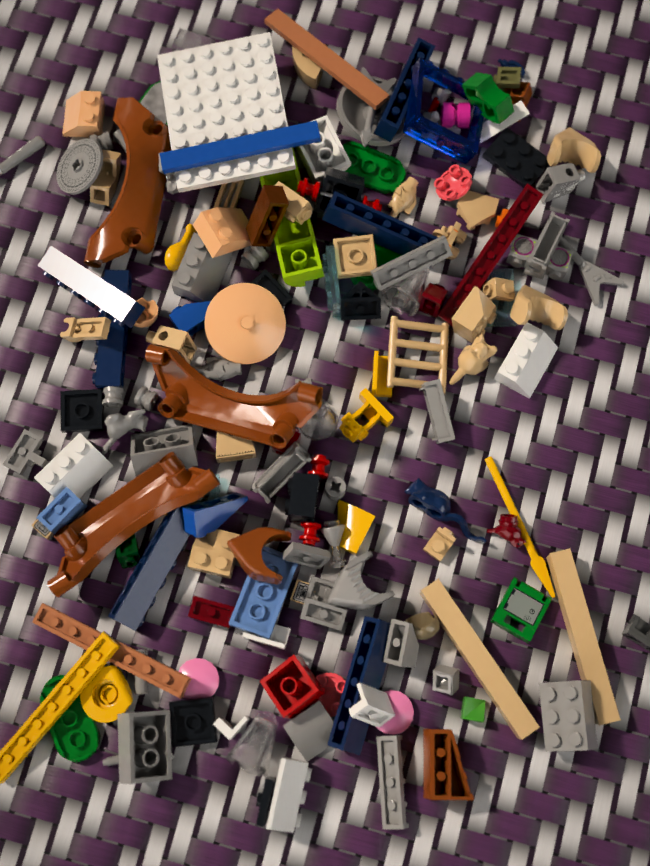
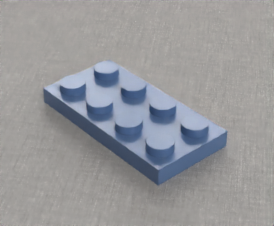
(261, 601)

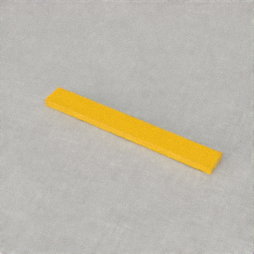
(56, 704)

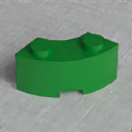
(488, 97)

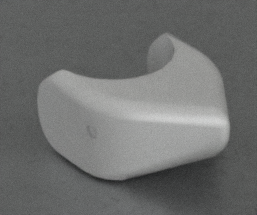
(351, 591)

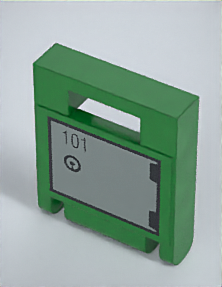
(522, 605)

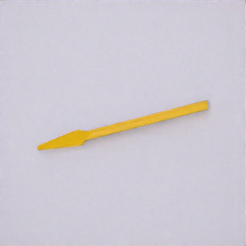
(537, 562)

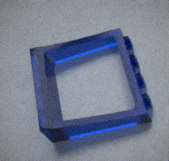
(432, 133)

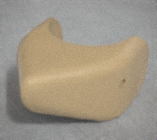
(574, 148)
(538, 307)

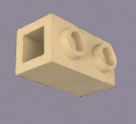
(298, 208)

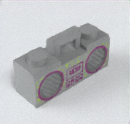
(521, 250)

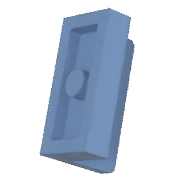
(61, 511)

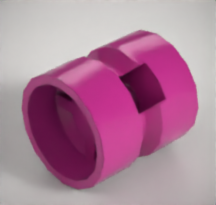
(455, 115)

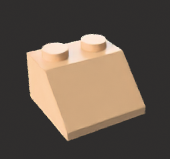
(84, 114)

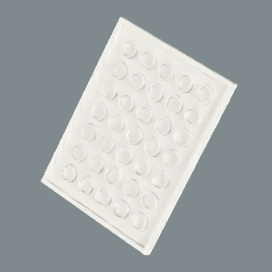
(222, 95)

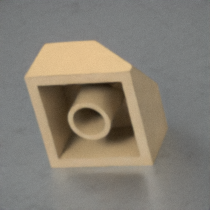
(474, 315)
(213, 555)

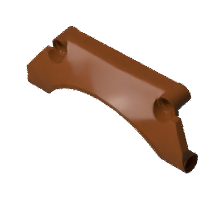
(138, 206)
(206, 404)
(125, 512)

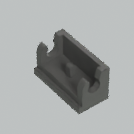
(638, 632)

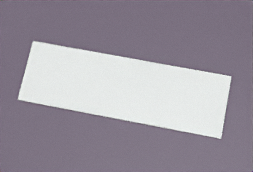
(490, 128)

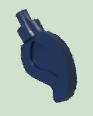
(504, 63)

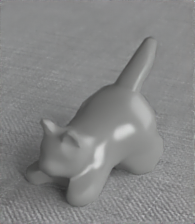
(119, 425)

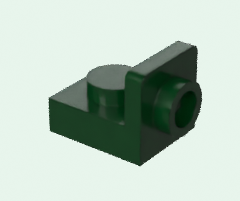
(128, 552)

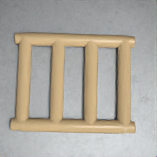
(394, 343)

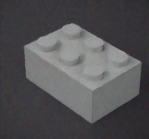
(568, 716)
(144, 747)

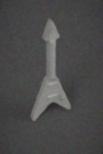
(366, 134)
(591, 274)

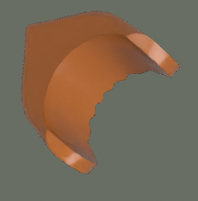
(248, 552)

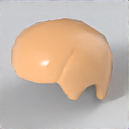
(149, 314)

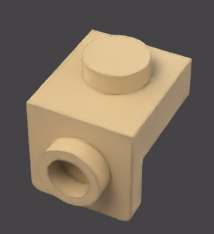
(499, 289)

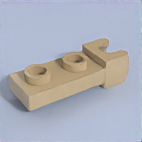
(86, 329)

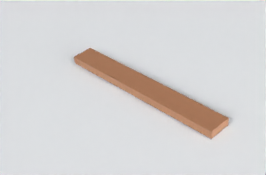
(327, 59)
(125, 657)

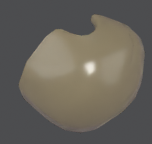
(424, 625)

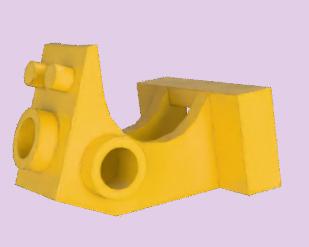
(372, 410)

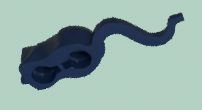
(437, 506)

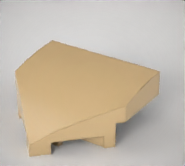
(476, 209)

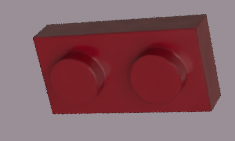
(210, 611)

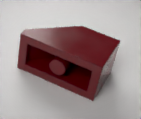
(433, 299)

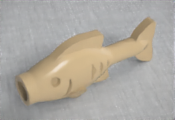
(404, 198)

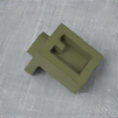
(508, 77)

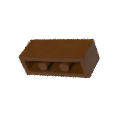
(267, 215)

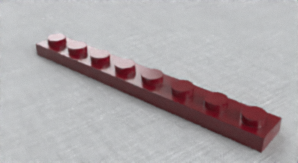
(492, 250)

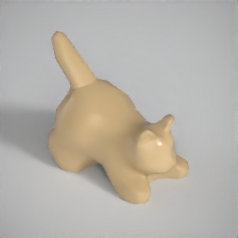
(473, 358)

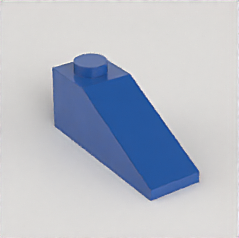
(189, 317)
(211, 514)

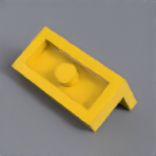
(379, 376)

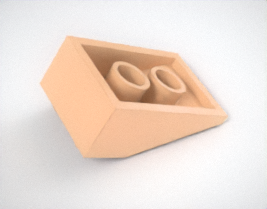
(222, 230)

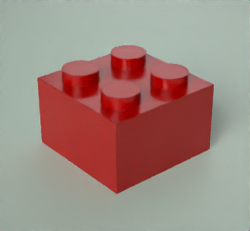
(292, 686)

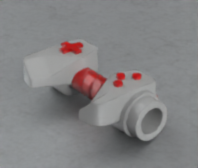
(439, 96)

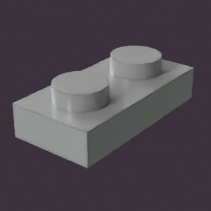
(306, 555)

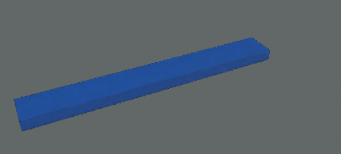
(240, 147)

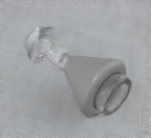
(333, 533)

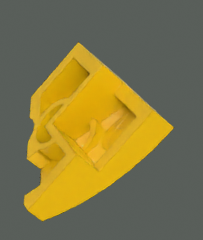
(356, 526)

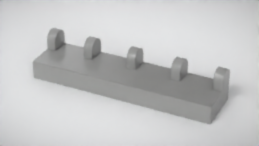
(411, 263)
(391, 782)

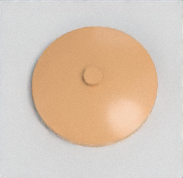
(245, 323)

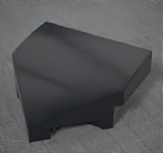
(360, 304)

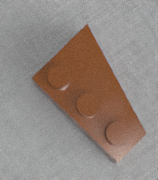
(442, 767)

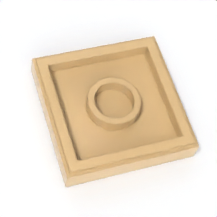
(355, 256)

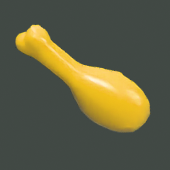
(176, 251)

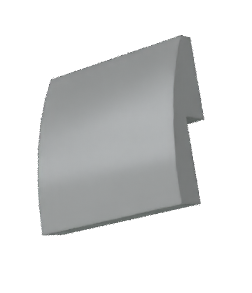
(317, 608)
(310, 730)

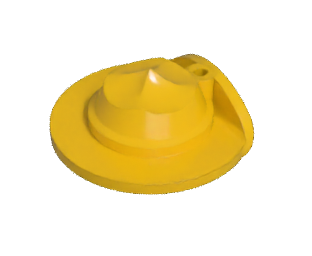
(106, 695)

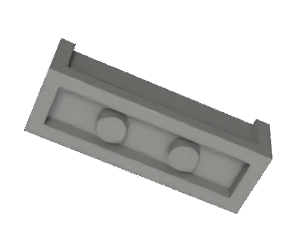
(546, 244)
(438, 411)
(280, 471)

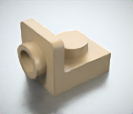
(440, 543)

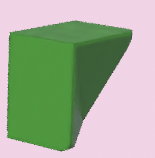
(473, 709)

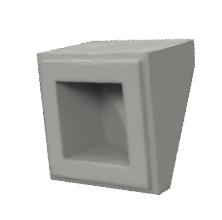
(445, 679)

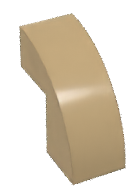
(306, 69)
(105, 185)

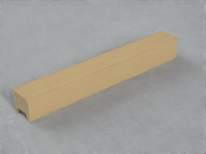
(582, 634)
(479, 660)

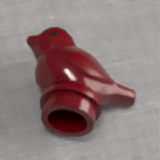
(509, 530)

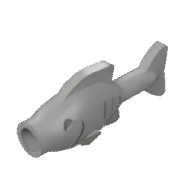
(219, 369)

